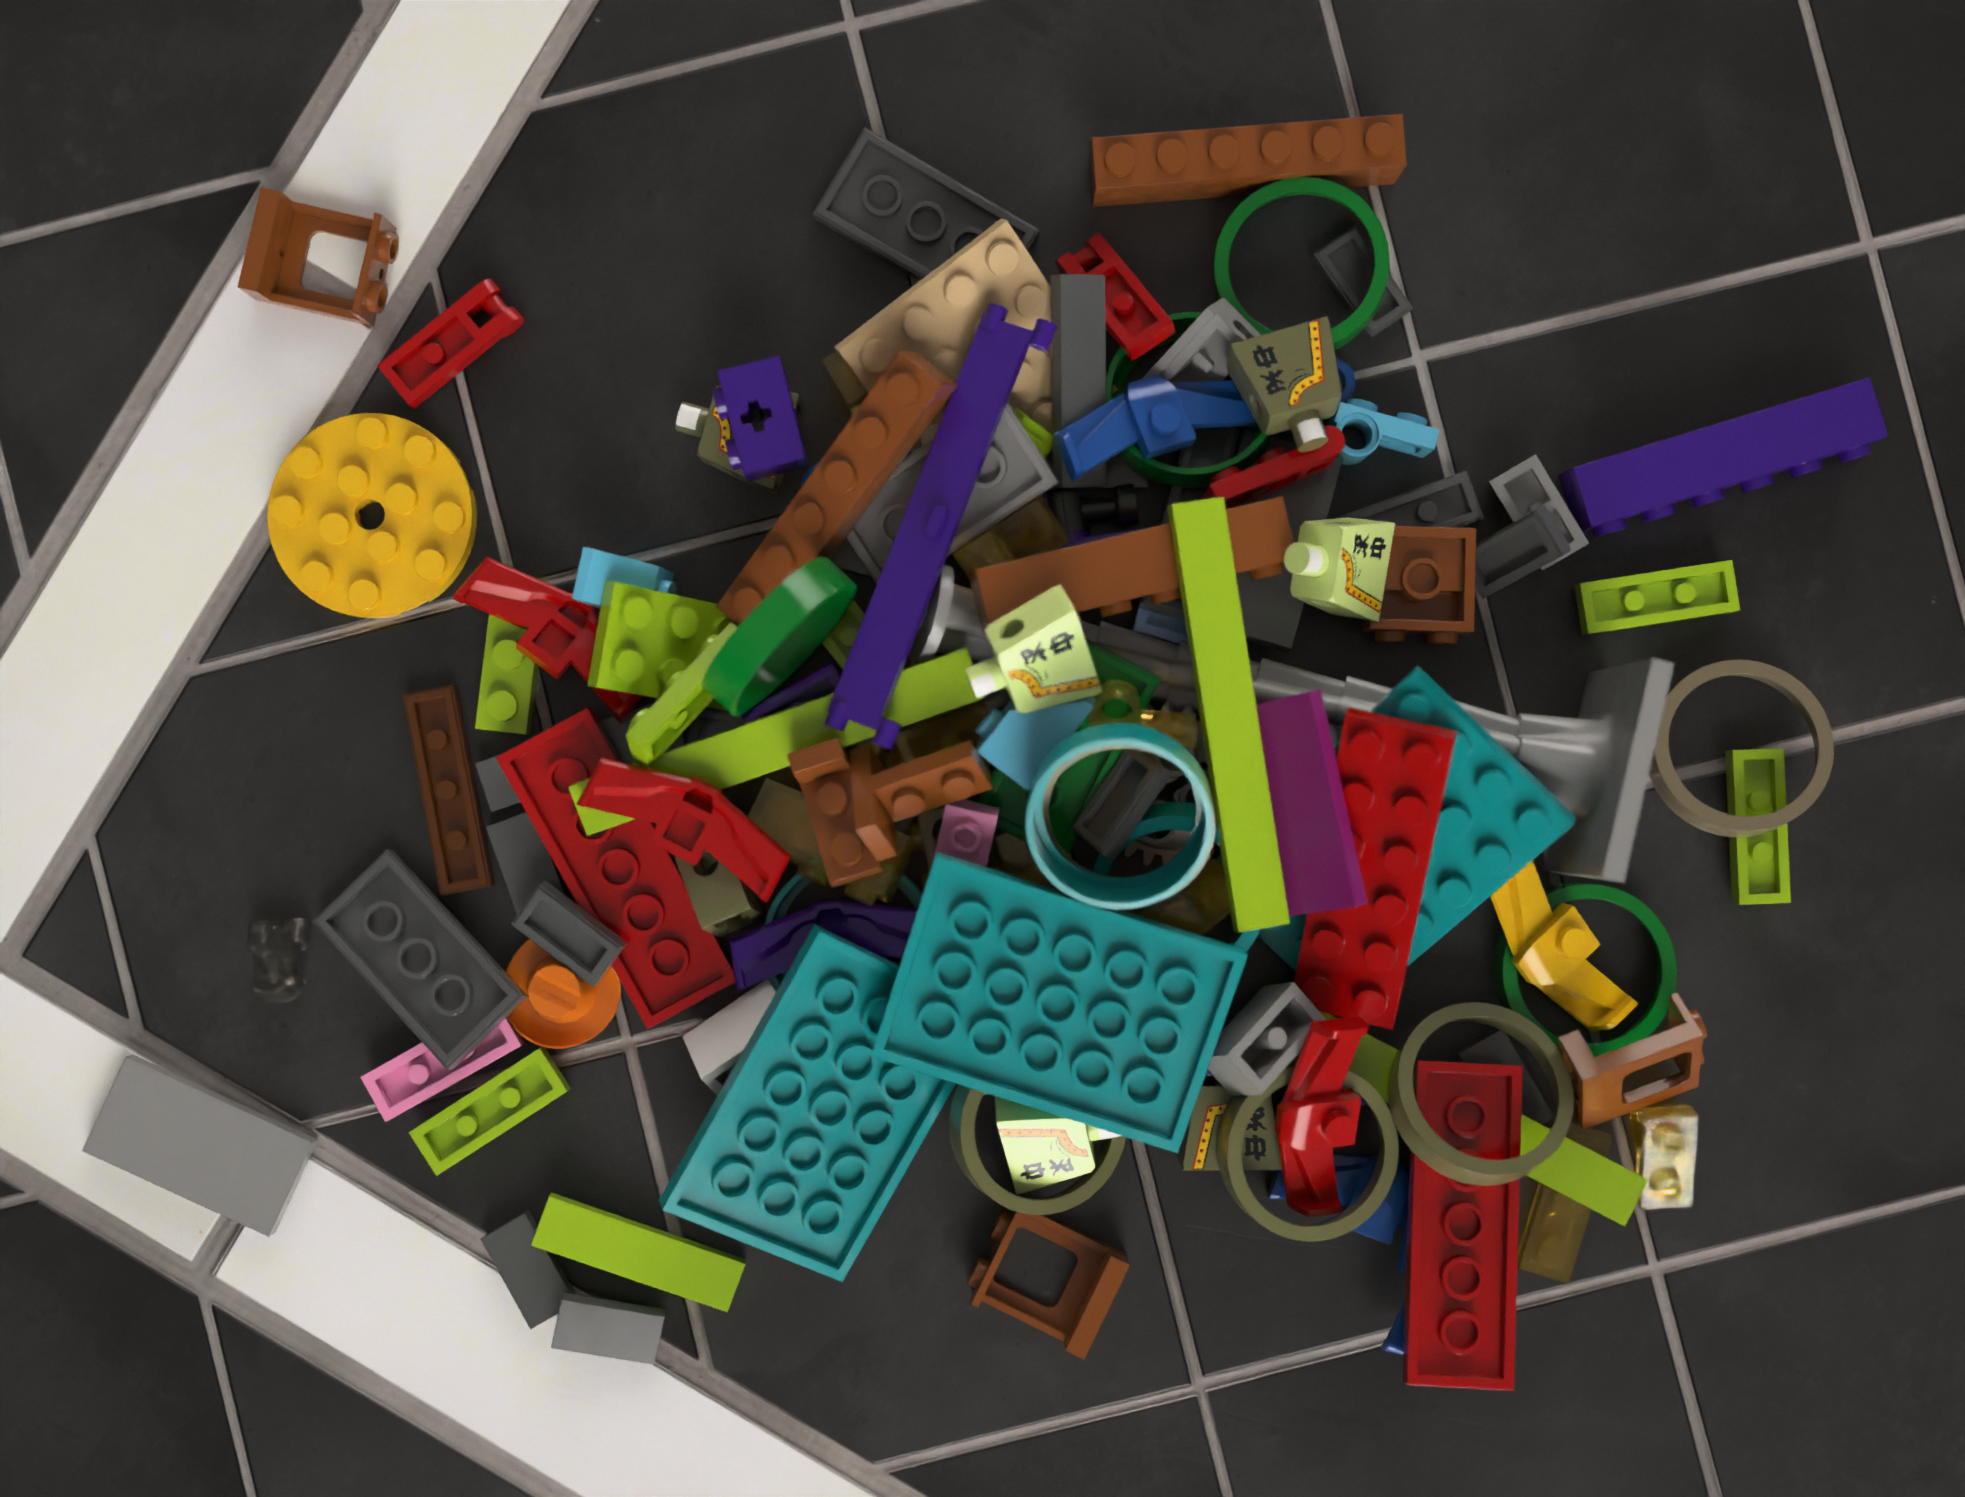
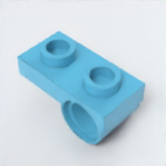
(1400, 433)

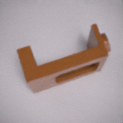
(280, 249)
(1600, 1078)
(1085, 1296)

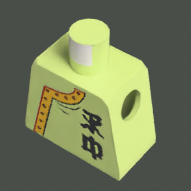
(1341, 565)
(1037, 655)
(1044, 1146)

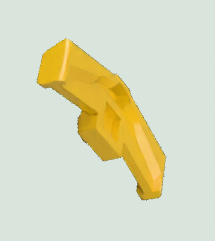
(1553, 951)

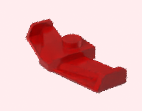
(556, 625)
(689, 820)
(1318, 1115)

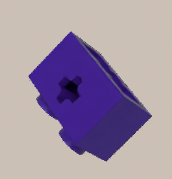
(765, 388)

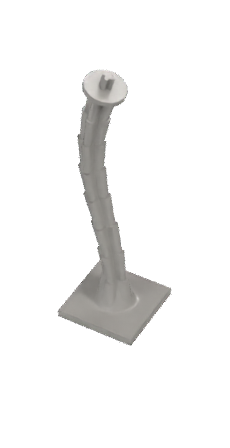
(1587, 762)

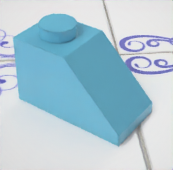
(601, 566)
(1021, 741)

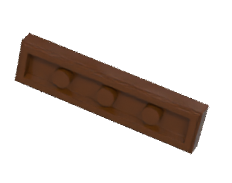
(448, 789)

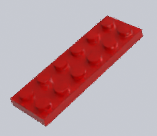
(1394, 796)
(618, 874)
(1463, 1233)

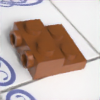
(1428, 586)

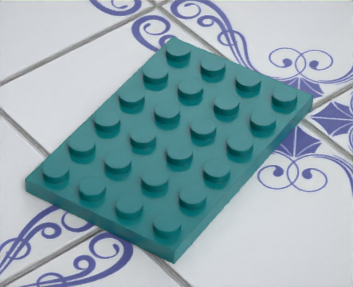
(1488, 824)
(1058, 1002)
(808, 1120)

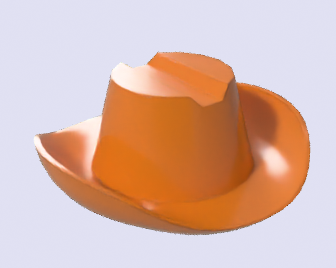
(560, 1004)

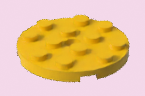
(319, 525)

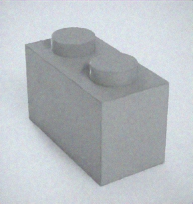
(1262, 1039)

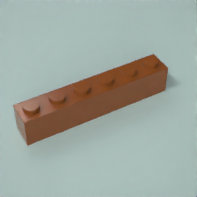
(1244, 159)
(844, 479)
(1128, 566)

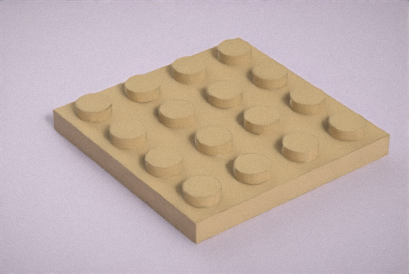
(943, 315)

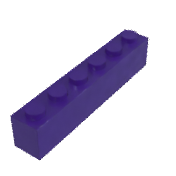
(1723, 456)

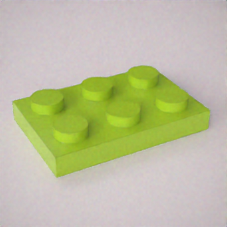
(649, 638)

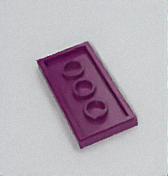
(1309, 806)

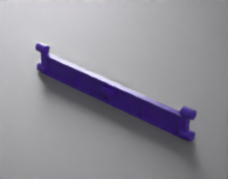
(932, 522)

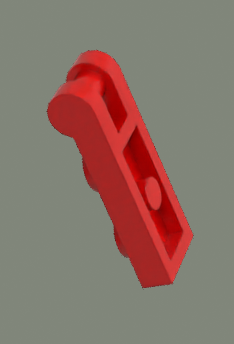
(1130, 310)
(450, 343)
(1274, 471)

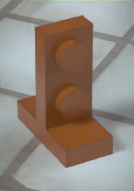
(910, 789)
(827, 791)

